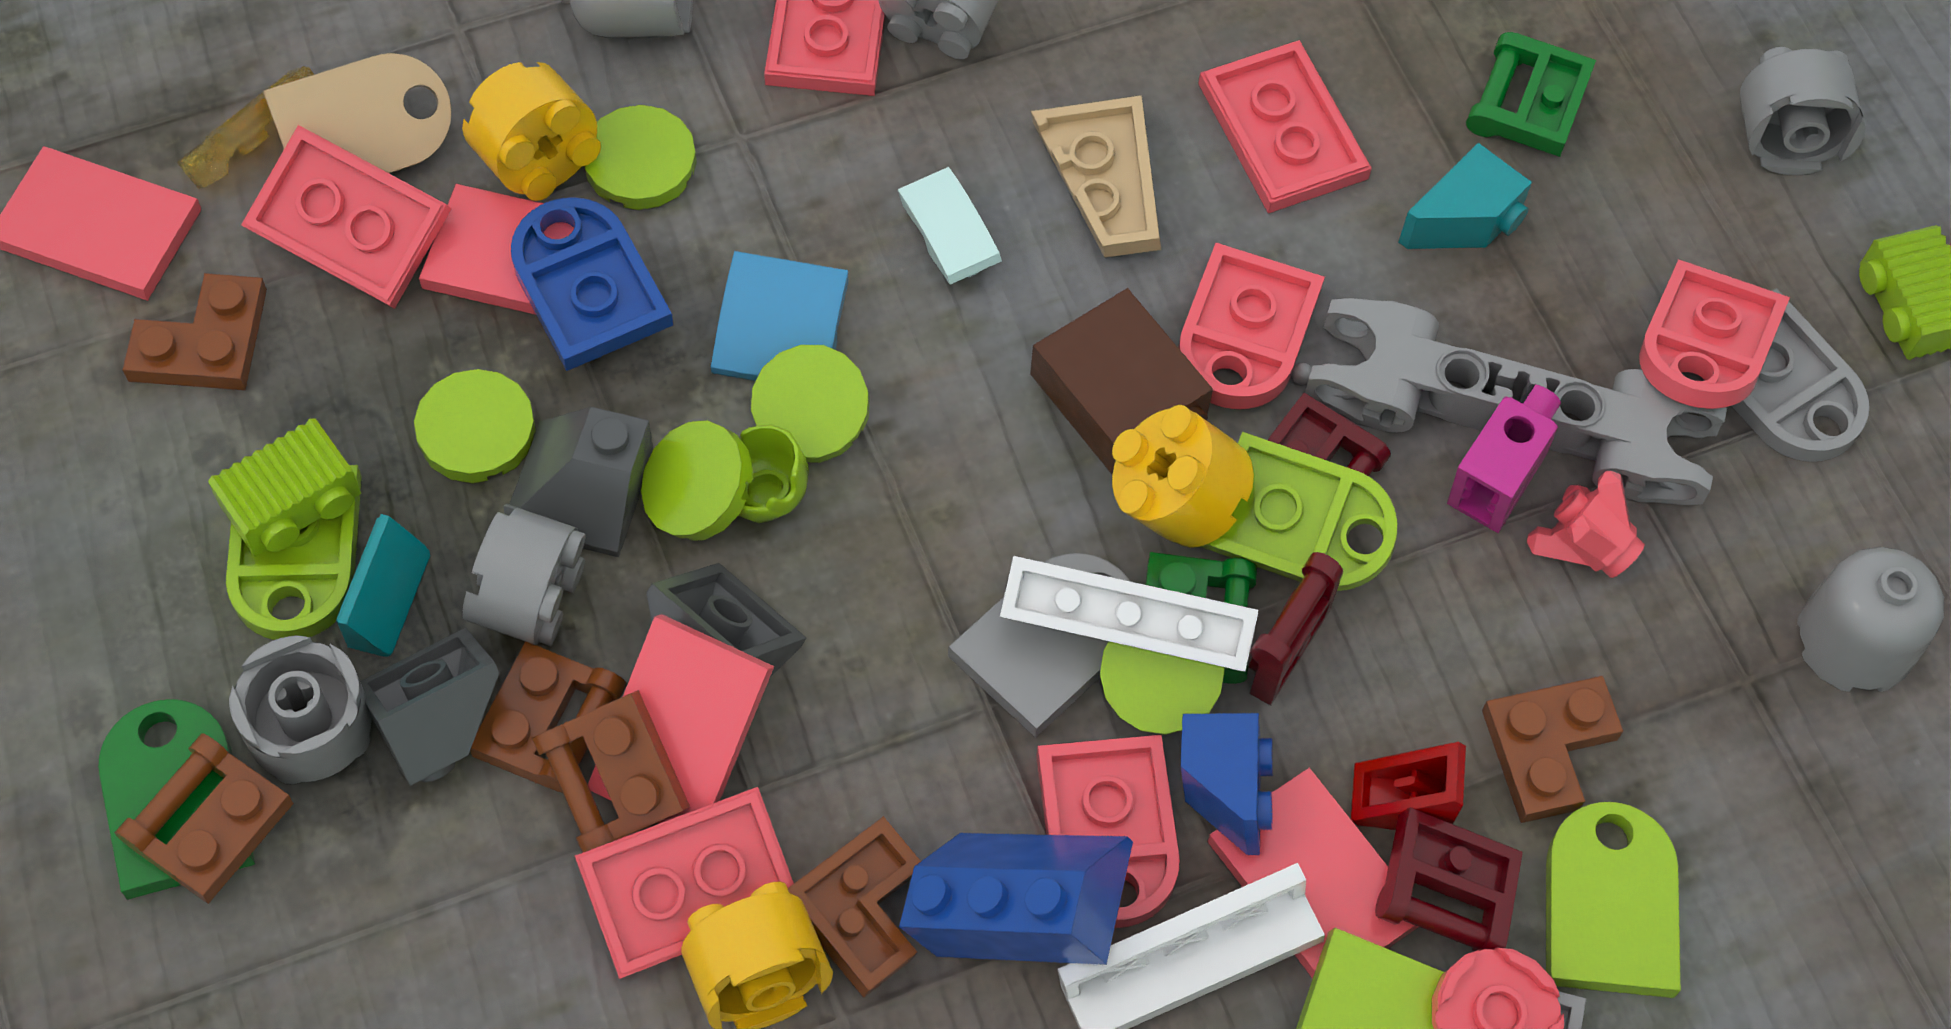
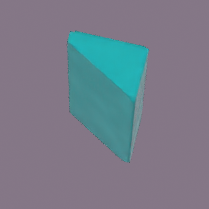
(382, 588)

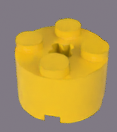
(531, 129)
(1181, 476)
(755, 958)

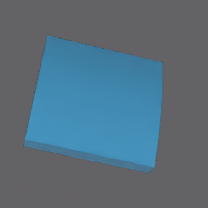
(773, 308)

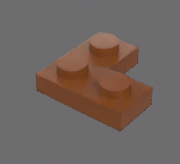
(209, 351)
(1534, 739)
(845, 910)

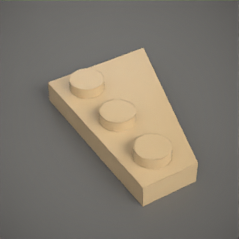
(1106, 169)

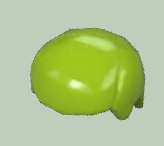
(777, 475)

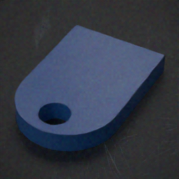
(586, 286)

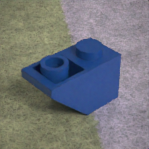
(1223, 774)

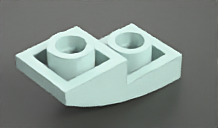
(949, 225)

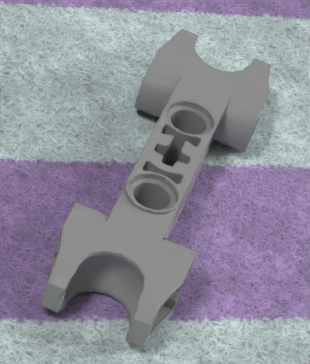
(1411, 373)

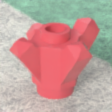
(1591, 528)

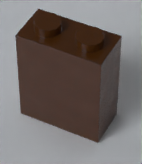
(1115, 372)

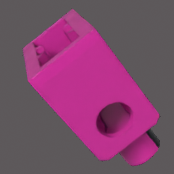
(1505, 457)

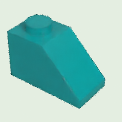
(1468, 205)

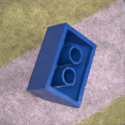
(1019, 897)

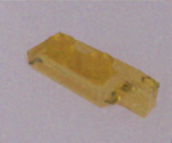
(240, 132)

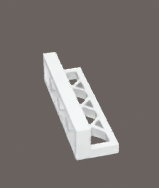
(1129, 613)
(1194, 953)

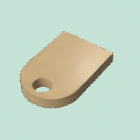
(365, 110)

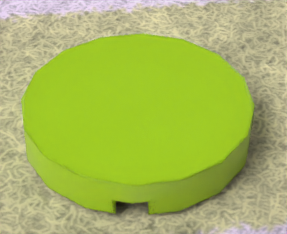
(642, 157)
(814, 397)
(474, 425)
(696, 480)
(1157, 688)

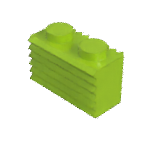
(1913, 288)
(285, 488)

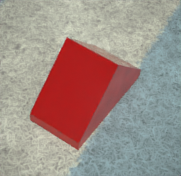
(1417, 779)

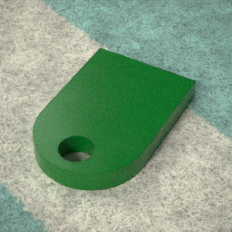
(136, 773)

